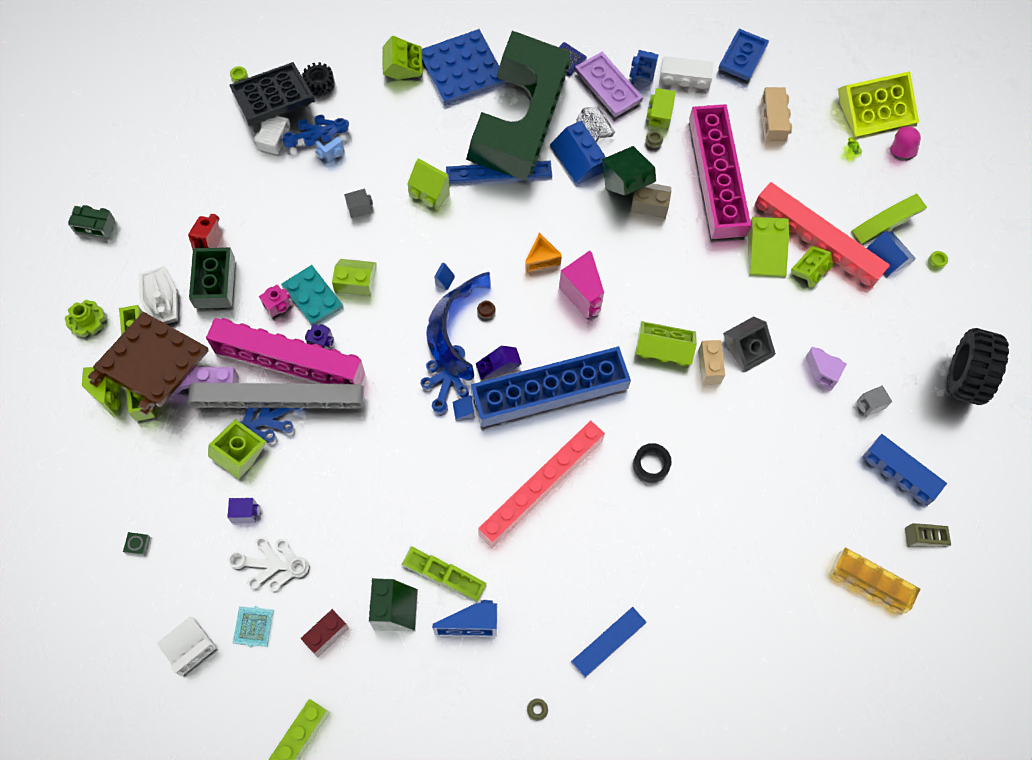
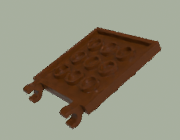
(149, 361)

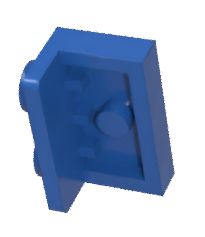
(643, 66)

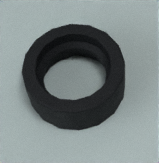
(652, 448)

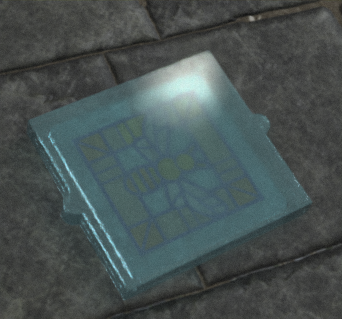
(253, 626)

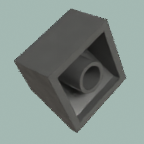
(750, 342)

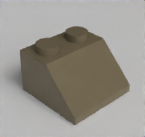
(652, 200)

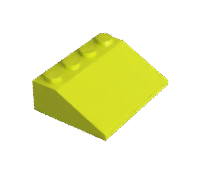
(879, 104)

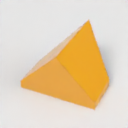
(542, 255)

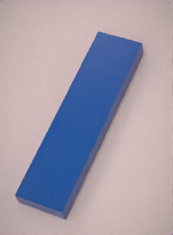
(608, 642)

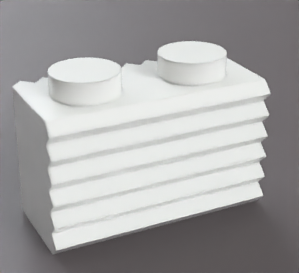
(271, 134)

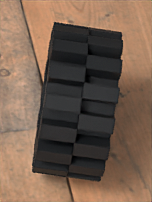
(315, 71)

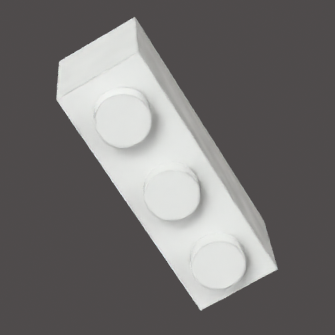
(686, 72)

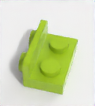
(813, 265)

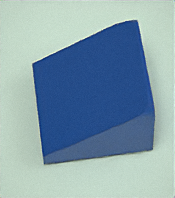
(444, 277)
(463, 408)

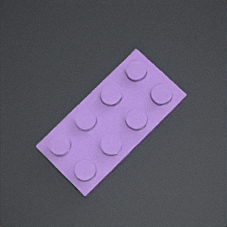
(608, 84)

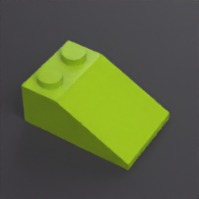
(768, 246)

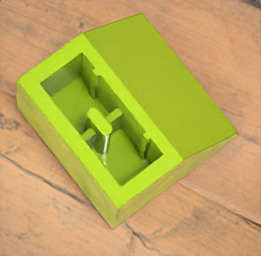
(401, 59)
(105, 394)

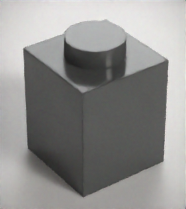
(358, 203)

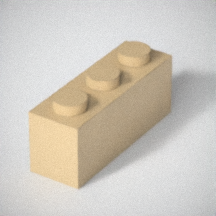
(776, 113)

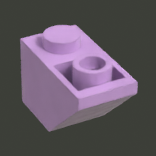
(825, 367)

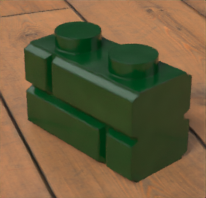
(91, 221)

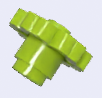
(85, 318)

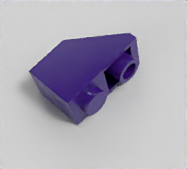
(498, 362)

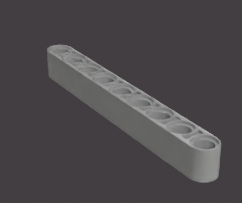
(275, 395)

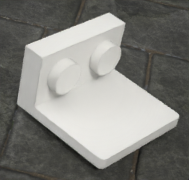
(186, 646)

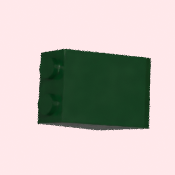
(627, 171)
(392, 605)

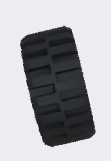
(978, 366)

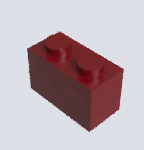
(324, 633)

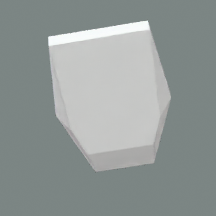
(159, 295)

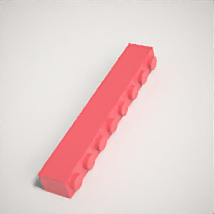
(822, 234)
(541, 484)

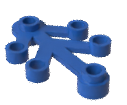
(315, 131)
(447, 378)
(266, 419)

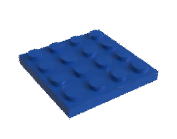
(461, 66)

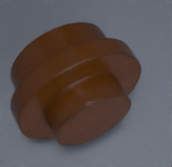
(486, 309)

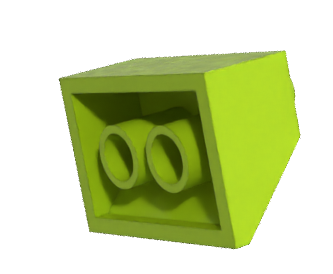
(666, 343)

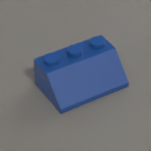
(578, 153)

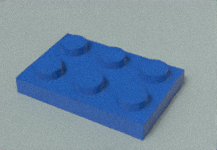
(743, 54)

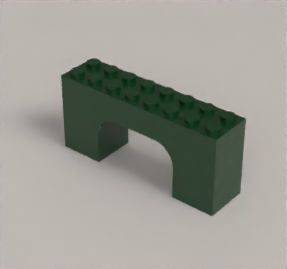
(515, 145)

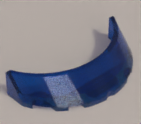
(436, 331)

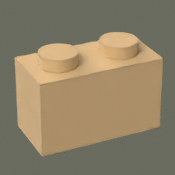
(711, 362)

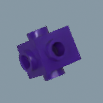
(320, 335)

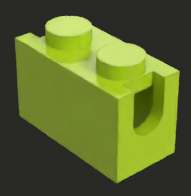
(662, 108)

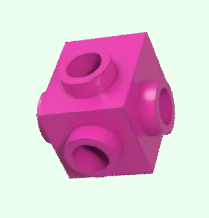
(275, 300)

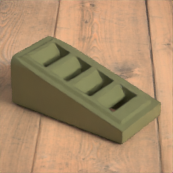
(915, 535)

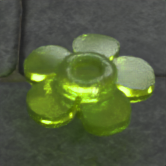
(854, 146)

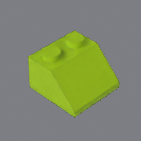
(428, 184)
(354, 277)
(236, 448)

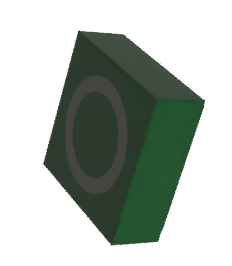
(136, 543)

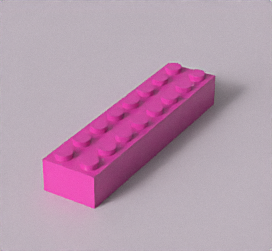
(719, 172)
(284, 354)

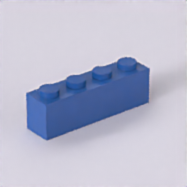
(904, 470)

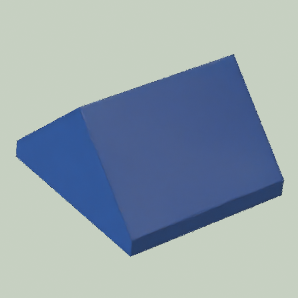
(892, 251)

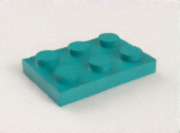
(312, 295)

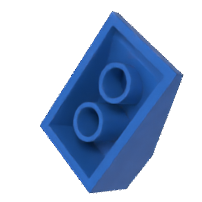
(473, 620)

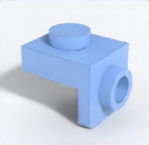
(330, 150)

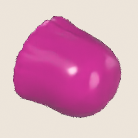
(906, 142)

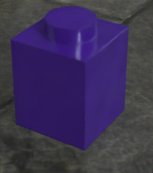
(243, 510)

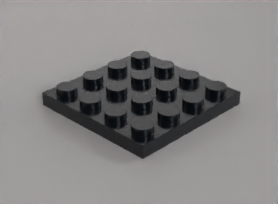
(271, 93)

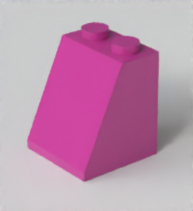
(583, 285)

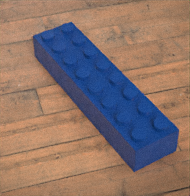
(550, 386)

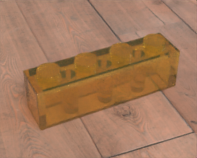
(875, 581)

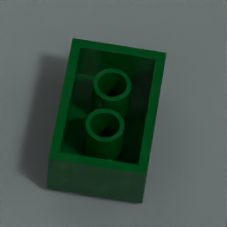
(212, 277)

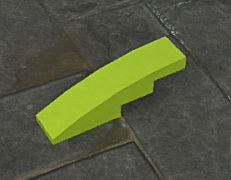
(888, 219)
(444, 574)

